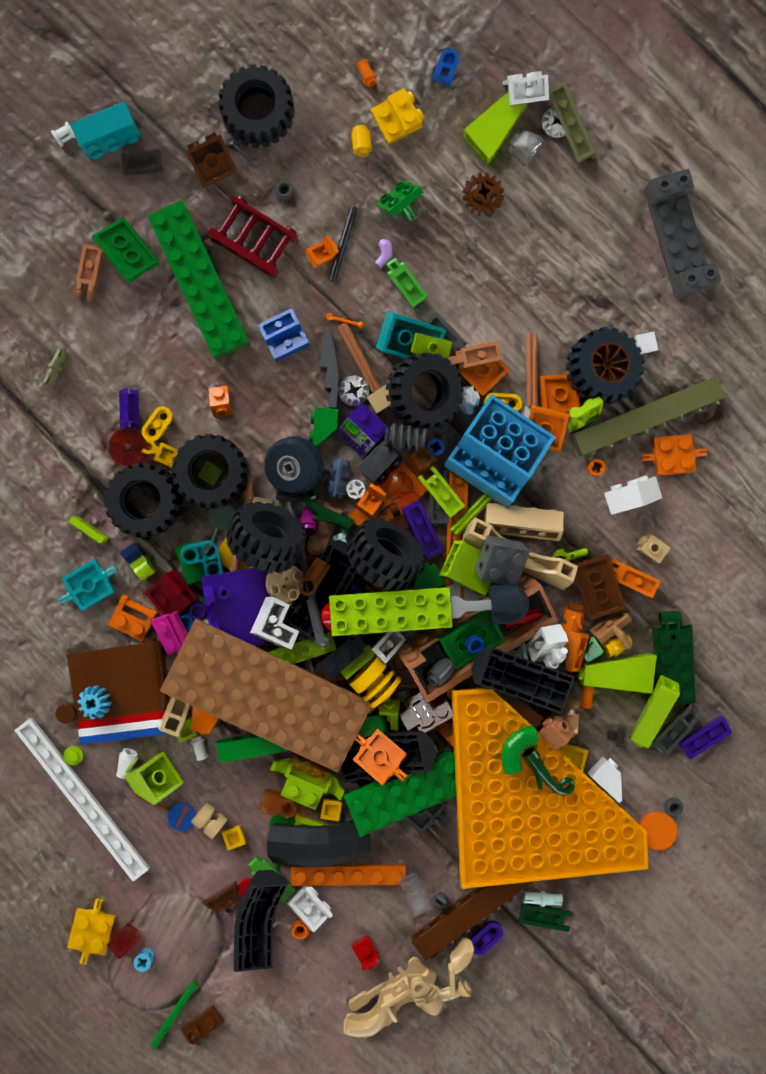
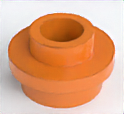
(299, 934)

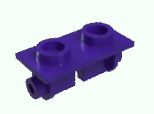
(129, 408)

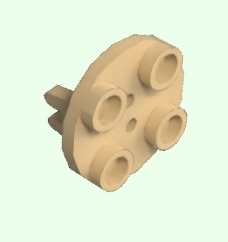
(275, 583)

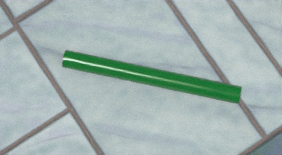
(174, 1014)

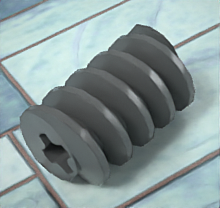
(404, 437)

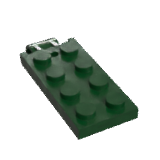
(675, 655)

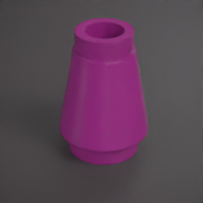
(309, 524)

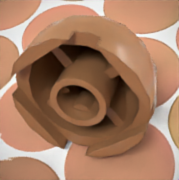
(570, 715)

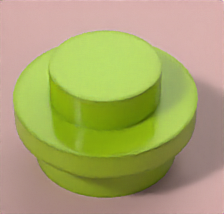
(73, 755)

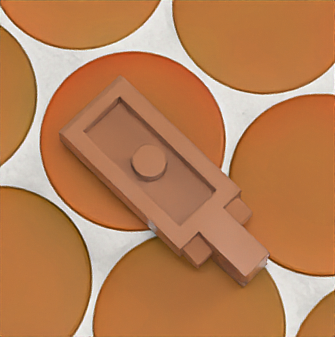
(477, 355)

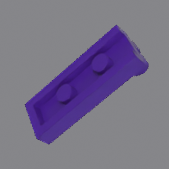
(705, 737)

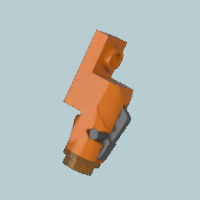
(577, 641)

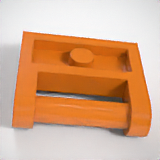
(130, 623)

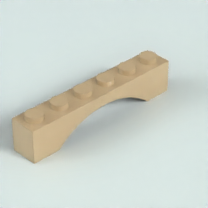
(548, 569)
(174, 715)

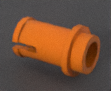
(369, 77)
(587, 697)

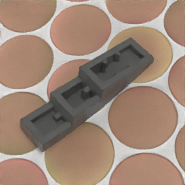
(329, 363)

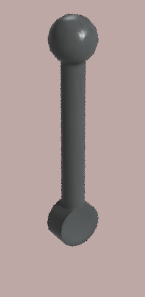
(230, 142)

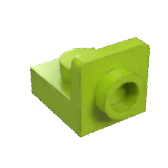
(391, 709)

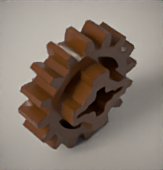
(491, 191)

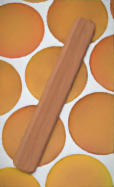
(359, 357)
(532, 370)

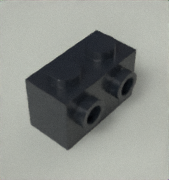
(380, 463)

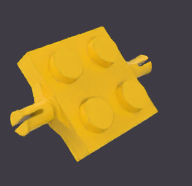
(91, 931)

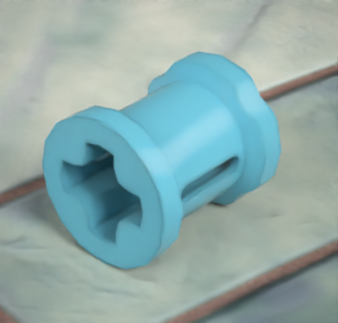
(144, 959)

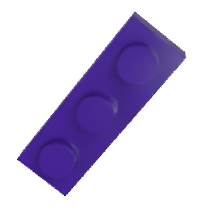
(422, 528)

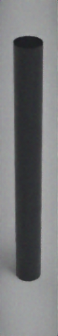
(343, 243)

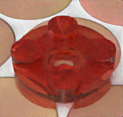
(117, 446)

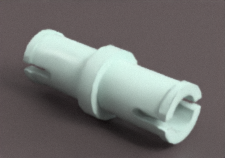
(542, 898)

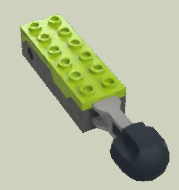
(417, 610)

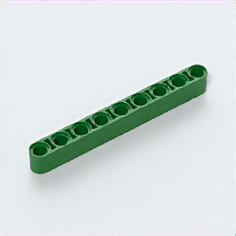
(253, 745)

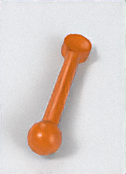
(330, 317)

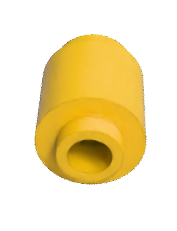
(361, 140)

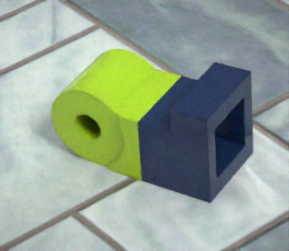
(138, 561)

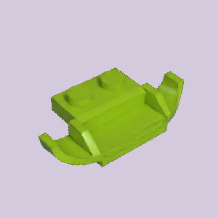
(304, 788)

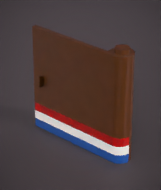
(134, 681)

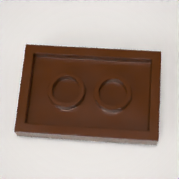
(599, 587)

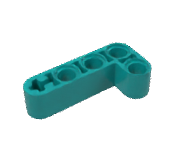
(200, 556)

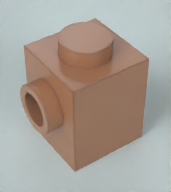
(556, 732)

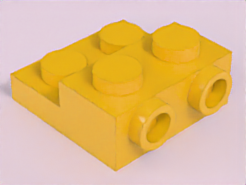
(397, 116)

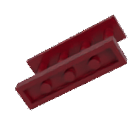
(236, 245)

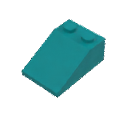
(399, 332)

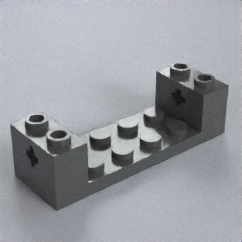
(679, 234)

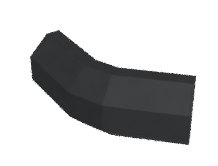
(334, 583)
(522, 678)
(416, 744)
(316, 844)
(255, 921)

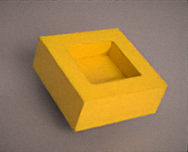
(331, 809)
(234, 837)

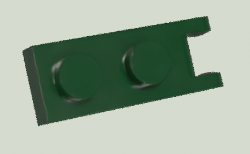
(544, 917)

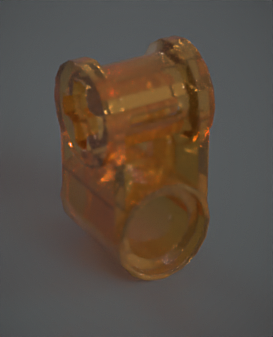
(309, 767)
(276, 804)

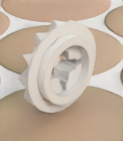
(552, 130)
(362, 393)

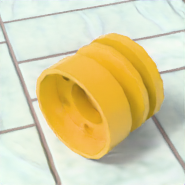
(375, 682)

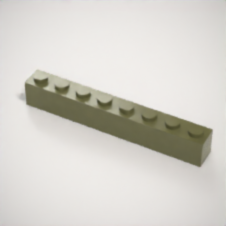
(648, 416)

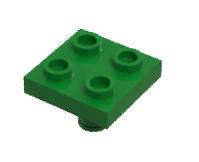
(400, 200)

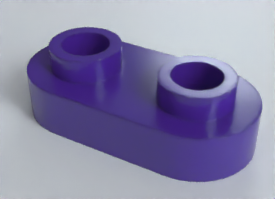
(487, 937)

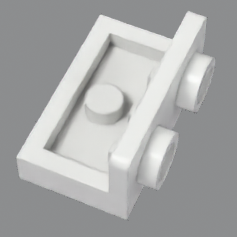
(310, 908)

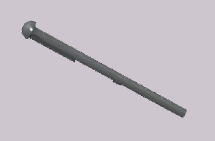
(321, 639)

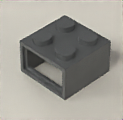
(501, 560)

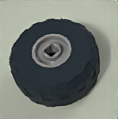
(293, 465)

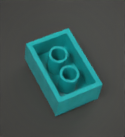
(106, 131)

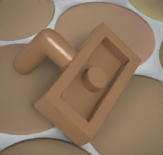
(612, 625)

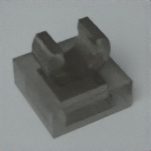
(618, 736)

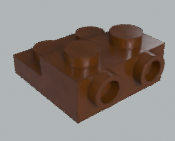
(211, 160)

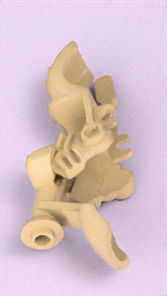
(411, 985)

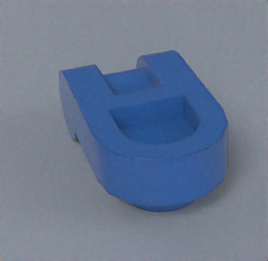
(449, 62)

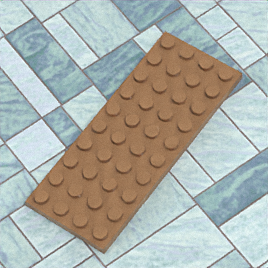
(266, 695)

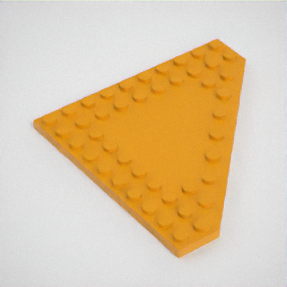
(525, 833)

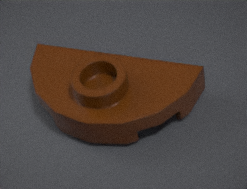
(223, 898)

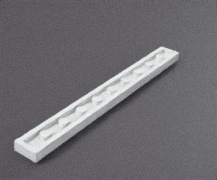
(82, 799)

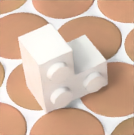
(634, 495)
(270, 626)

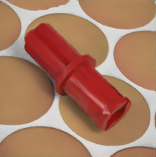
(531, 615)

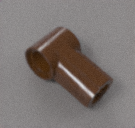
(314, 575)

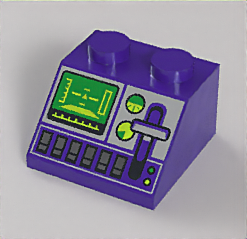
(362, 430)

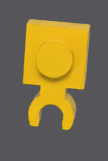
(163, 454)

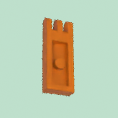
(635, 579)

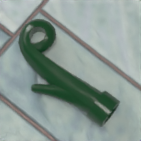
(326, 514)
(541, 773)

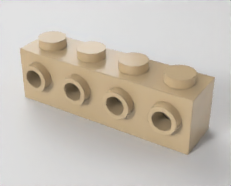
(525, 521)

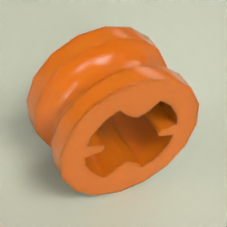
(600, 471)

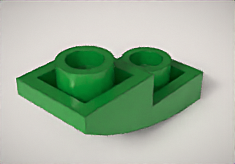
(191, 572)

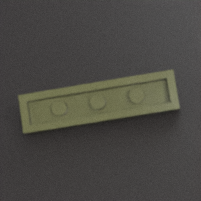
(572, 122)

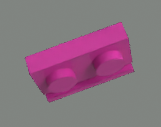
(170, 631)

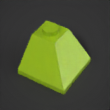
(154, 779)

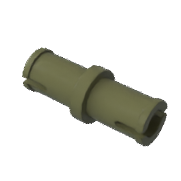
(55, 367)

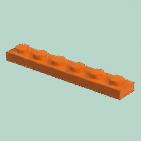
(348, 874)

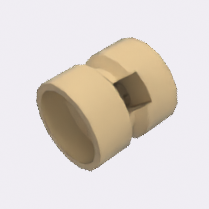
(209, 820)

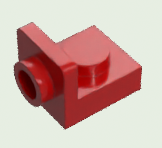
(366, 953)

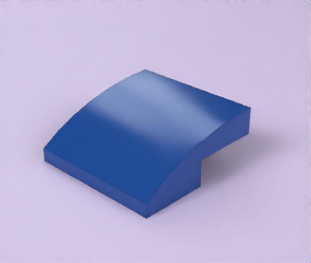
(283, 335)

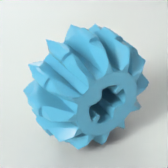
(88, 704)

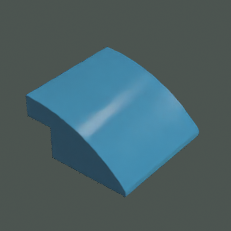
(499, 451)

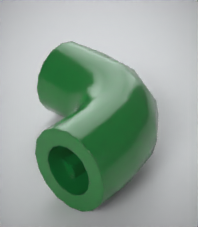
(514, 746)

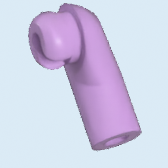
(386, 253)

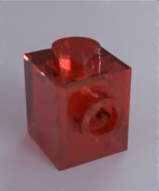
(124, 940)

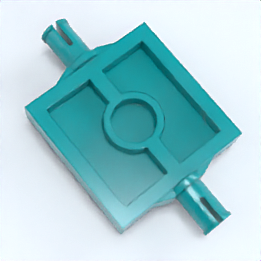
(88, 584)

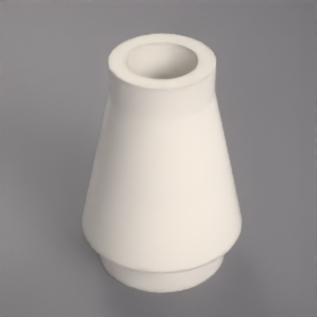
(126, 761)

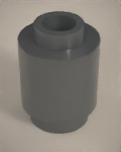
(440, 672)

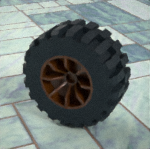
(605, 365)

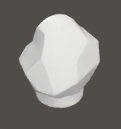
(470, 400)

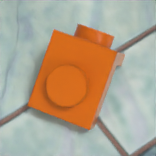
(322, 252)
(220, 401)
(371, 500)

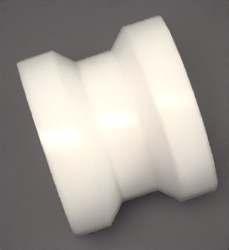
(355, 489)

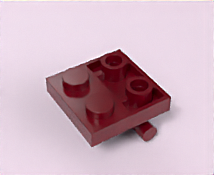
(171, 593)

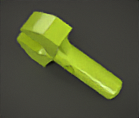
(571, 555)

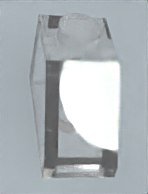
(525, 146)

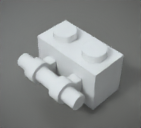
(548, 646)

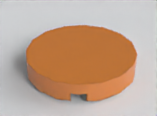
(660, 830)

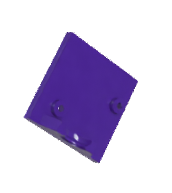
(240, 606)

